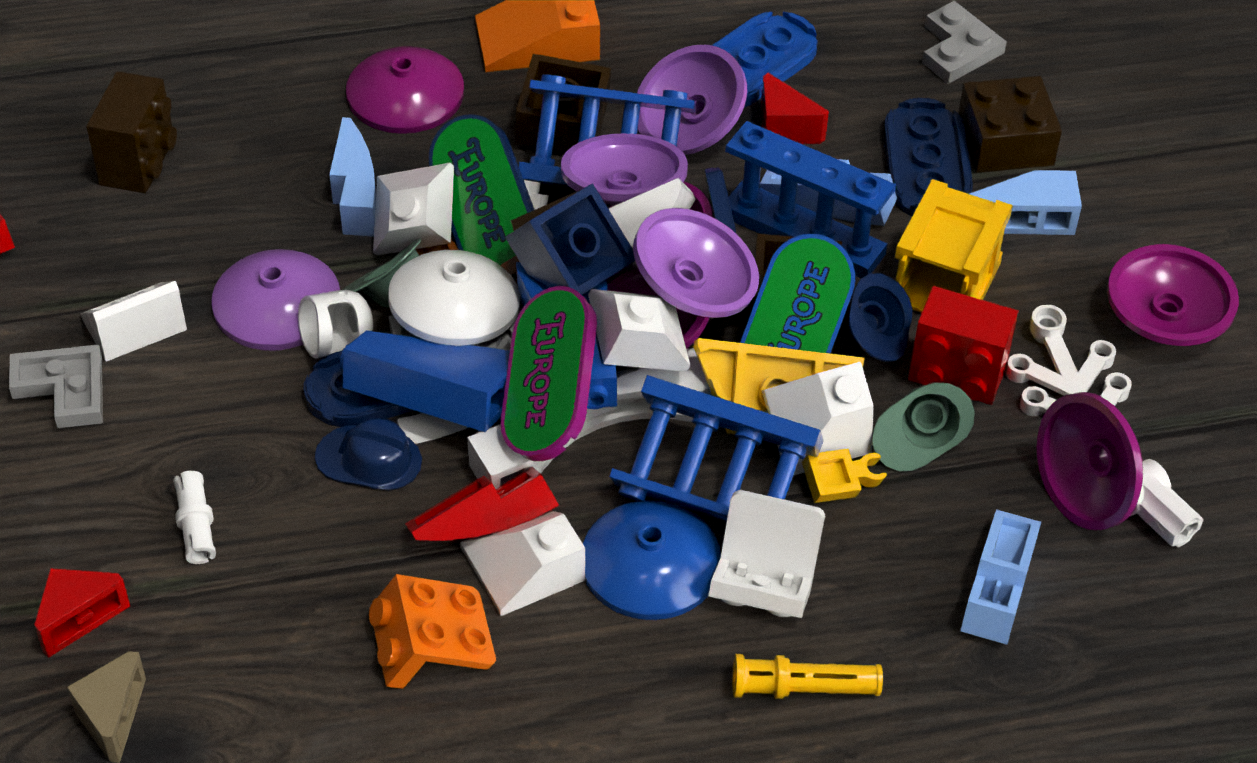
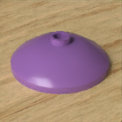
(711, 80)
(622, 165)
(695, 263)
(261, 297)

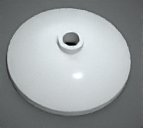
(454, 298)

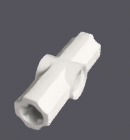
(1164, 508)

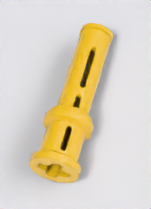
(782, 677)

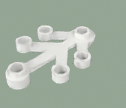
(1047, 328)

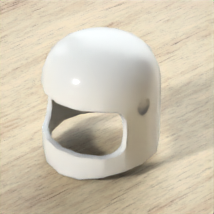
(332, 321)

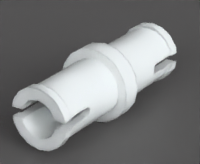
(194, 517)

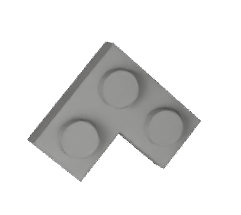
(964, 43)
(66, 373)

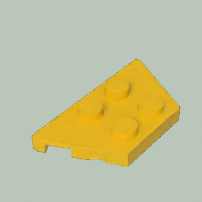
(743, 370)

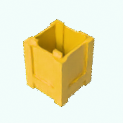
(951, 244)

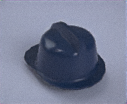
(879, 317)
(369, 455)

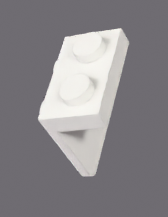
(768, 554)

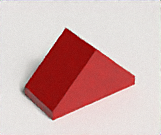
(792, 113)
(76, 605)

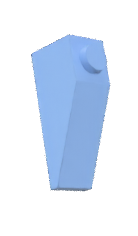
(1041, 201)

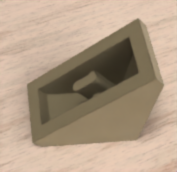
(109, 701)

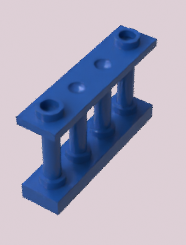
(541, 166)
(829, 176)
(708, 414)

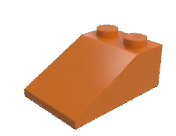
(550, 28)

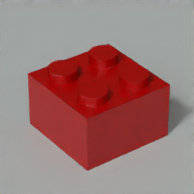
(963, 343)

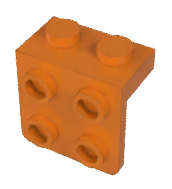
(431, 623)

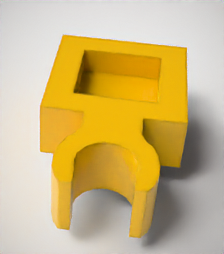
(837, 476)

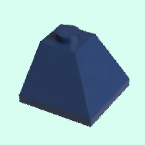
(573, 243)

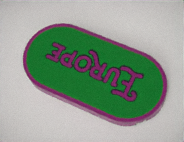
(548, 373)

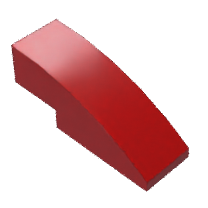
(485, 510)

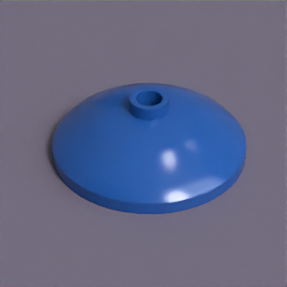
(645, 576)

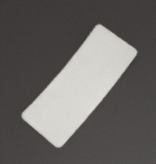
(427, 427)

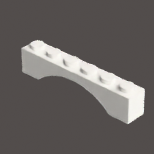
(498, 463)

